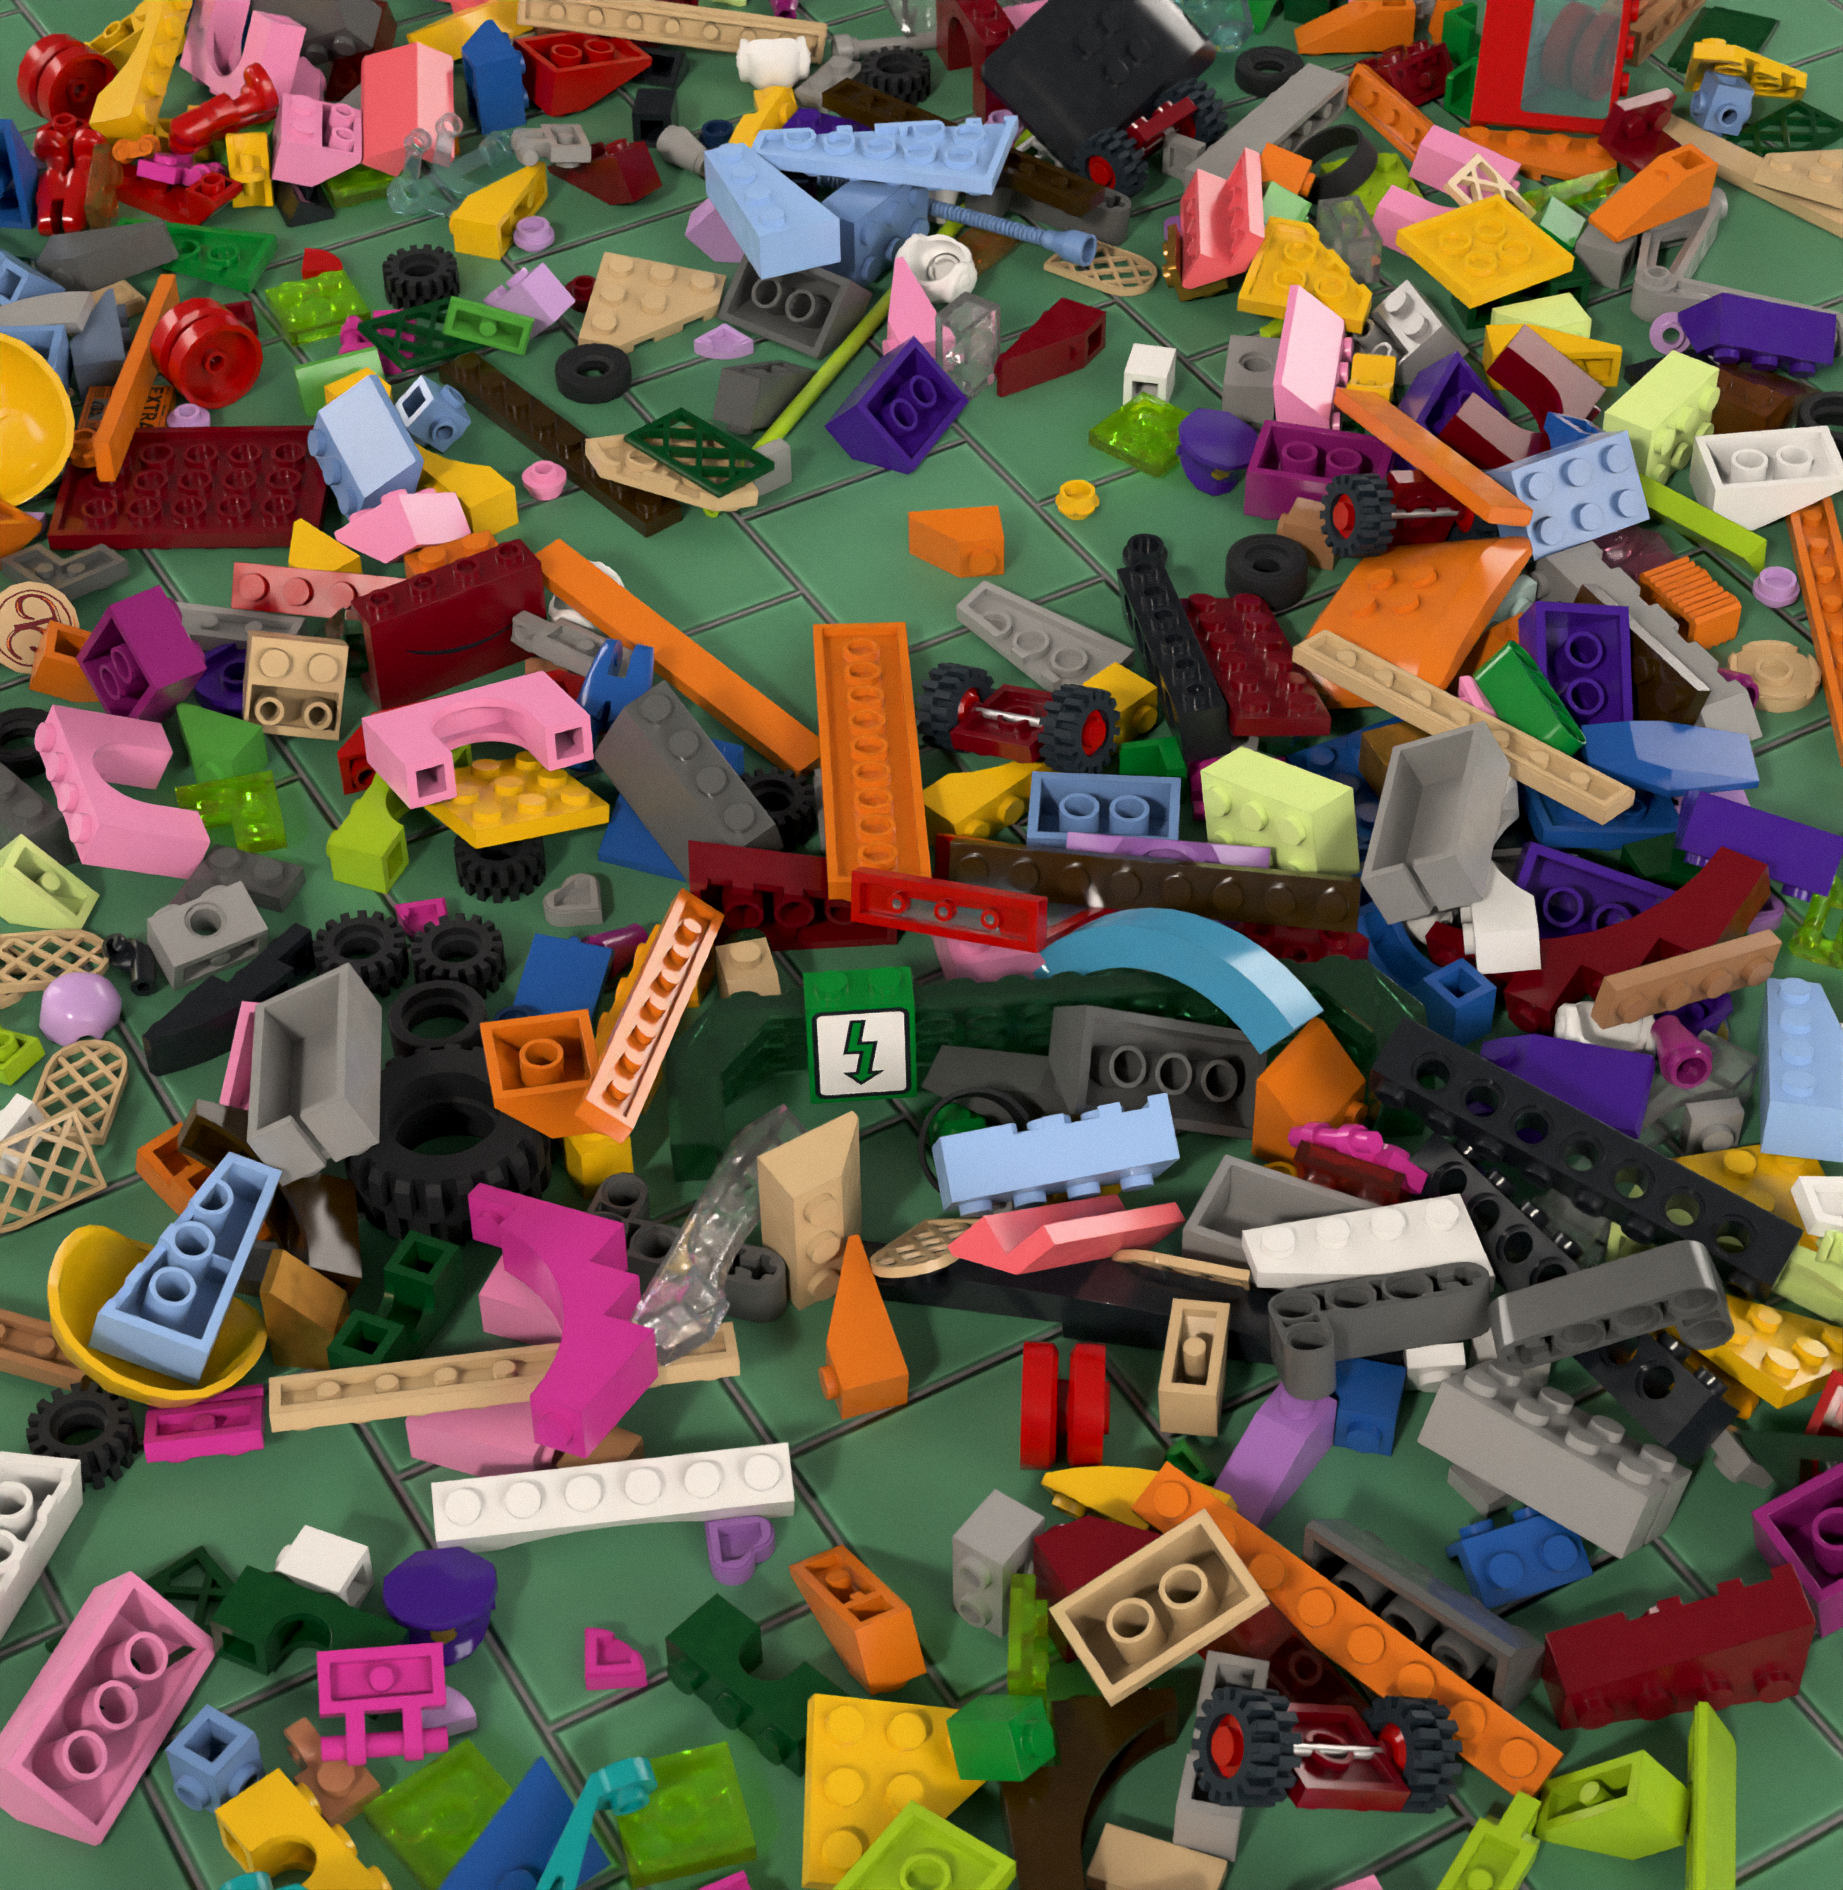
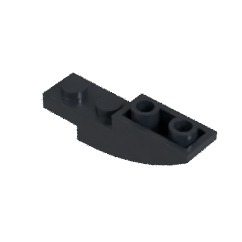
(207, 1017)

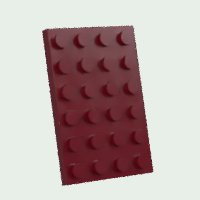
(195, 491)

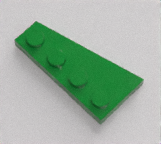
(218, 254)

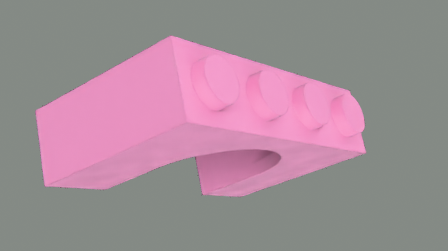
(215, 40)
(1435, 163)
(415, 742)
(106, 826)
(498, 1436)

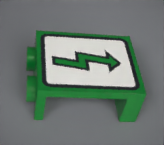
(860, 1034)

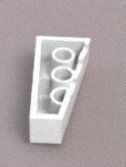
(35, 1512)

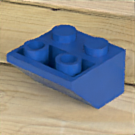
(494, 80)

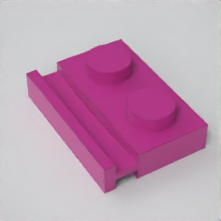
(219, 1425)

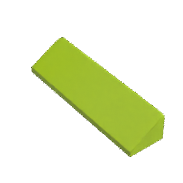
(1704, 526)
(1712, 1805)

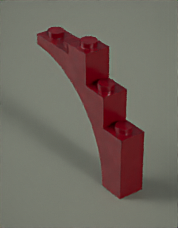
(1702, 913)

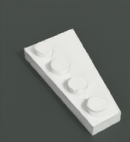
(1364, 1244)

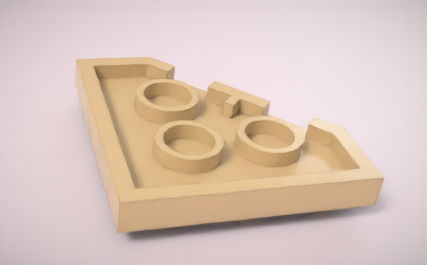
(1804, 174)
(647, 301)
(626, 465)

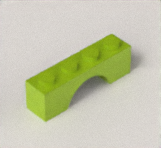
(370, 843)

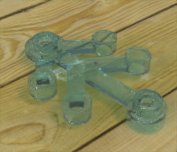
(443, 173)

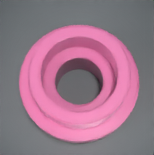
(544, 480)

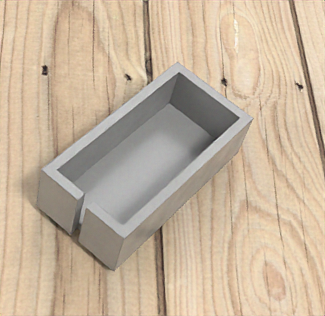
(1436, 823)
(315, 1074)
(1249, 1198)
(1555, 1456)

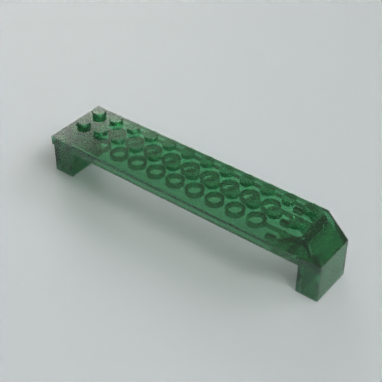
(755, 1037)

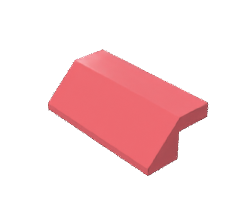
(399, 93)
(1221, 222)
(1064, 1234)

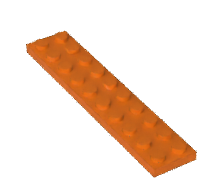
(868, 753)

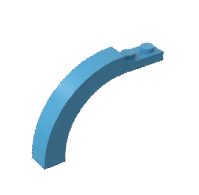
(1200, 953)

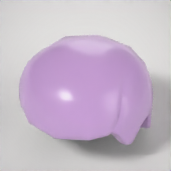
(79, 1007)

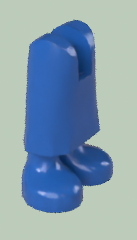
(606, 694)

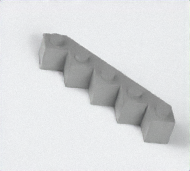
(1561, 578)

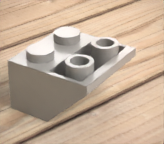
(1410, 330)

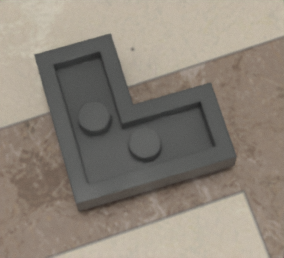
(73, 576)
(267, 880)

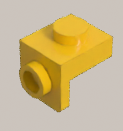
(1373, 374)

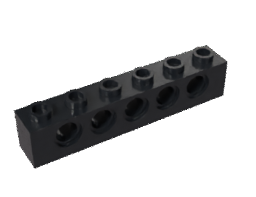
(1174, 661)

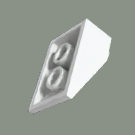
(1765, 473)

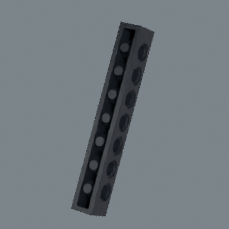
(1567, 1131)
(1694, 1409)

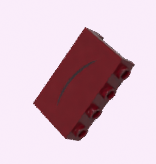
(448, 624)

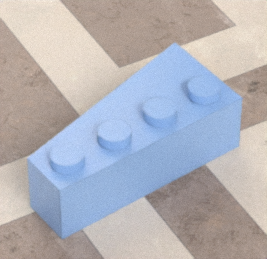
(769, 214)
(1800, 1072)
(1056, 1157)
(183, 1289)

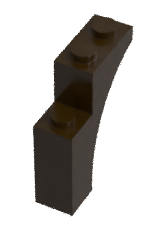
(307, 1217)
(1094, 1749)

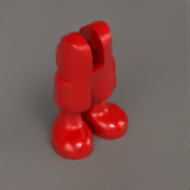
(222, 115)
(60, 189)

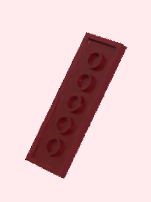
(1255, 668)

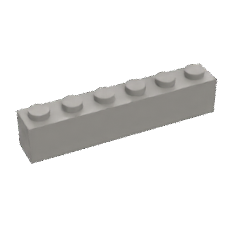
(1286, 119)

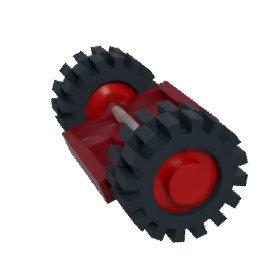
(1119, 161)
(1405, 509)
(1017, 723)
(1324, 1756)

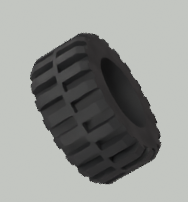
(434, 1098)

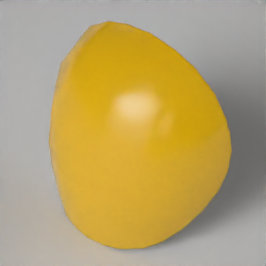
(33, 422)
(88, 1273)

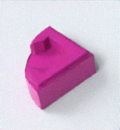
(415, 915)
(611, 1662)

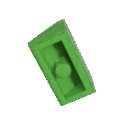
(488, 325)
(313, 376)

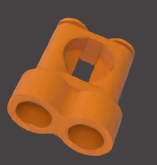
(128, 150)

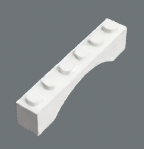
(1504, 924)
(546, 1503)

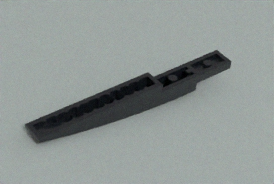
(1094, 1301)

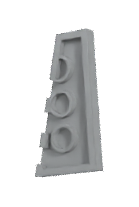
(1038, 640)

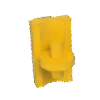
(251, 166)

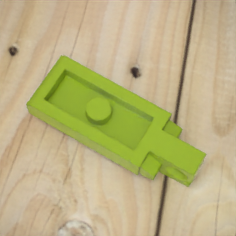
(1497, 1850)

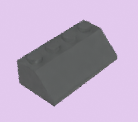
(680, 780)
(1126, 1056)
(1446, 1624)

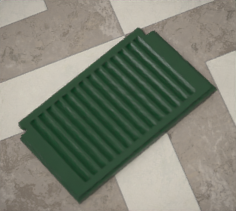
(1733, 26)

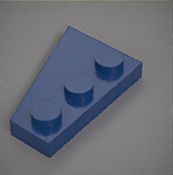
(522, 1839)

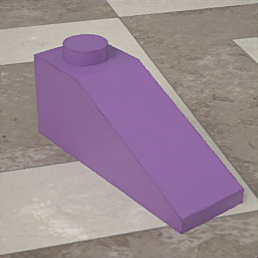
(1277, 1454)

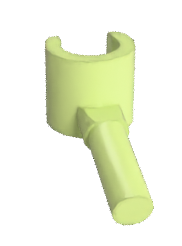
(1830, 1247)

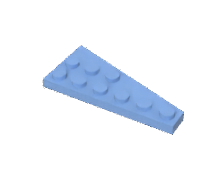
(898, 153)

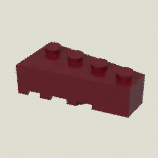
(778, 896)
(1713, 1650)

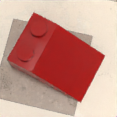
(576, 68)

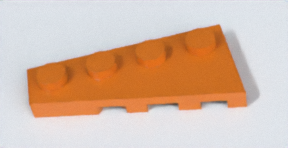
(1545, 154)

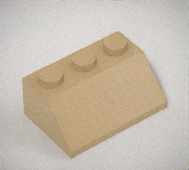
(812, 1206)
(1158, 1607)

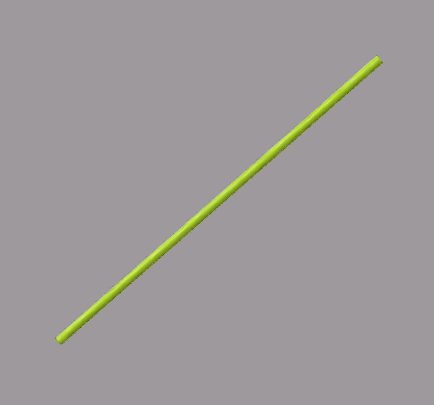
(843, 354)

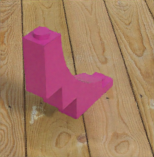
(581, 1275)

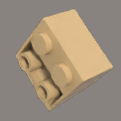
(294, 684)

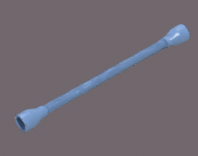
(1070, 245)

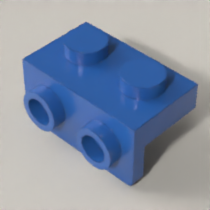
(1519, 1557)

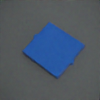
(564, 976)

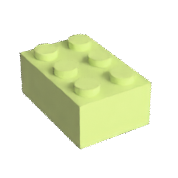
(1666, 413)
(1281, 807)

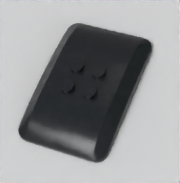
(1093, 67)

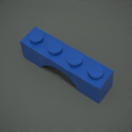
(1455, 996)

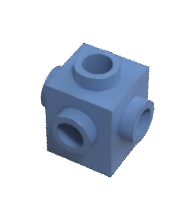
(1722, 103)
(433, 413)
(213, 1760)

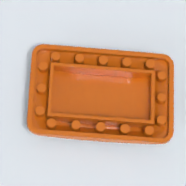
(1421, 606)

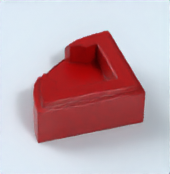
(319, 261)

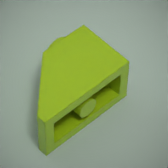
(1616, 1808)

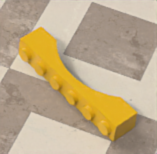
(135, 96)
(481, 491)
(992, 798)

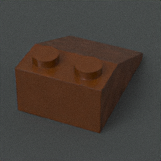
(1756, 400)

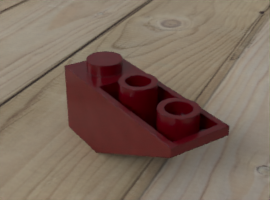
(616, 172)
(1056, 345)

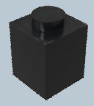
(653, 113)

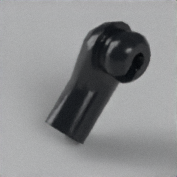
(133, 958)

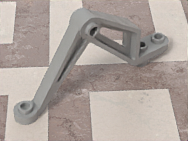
(1673, 290)

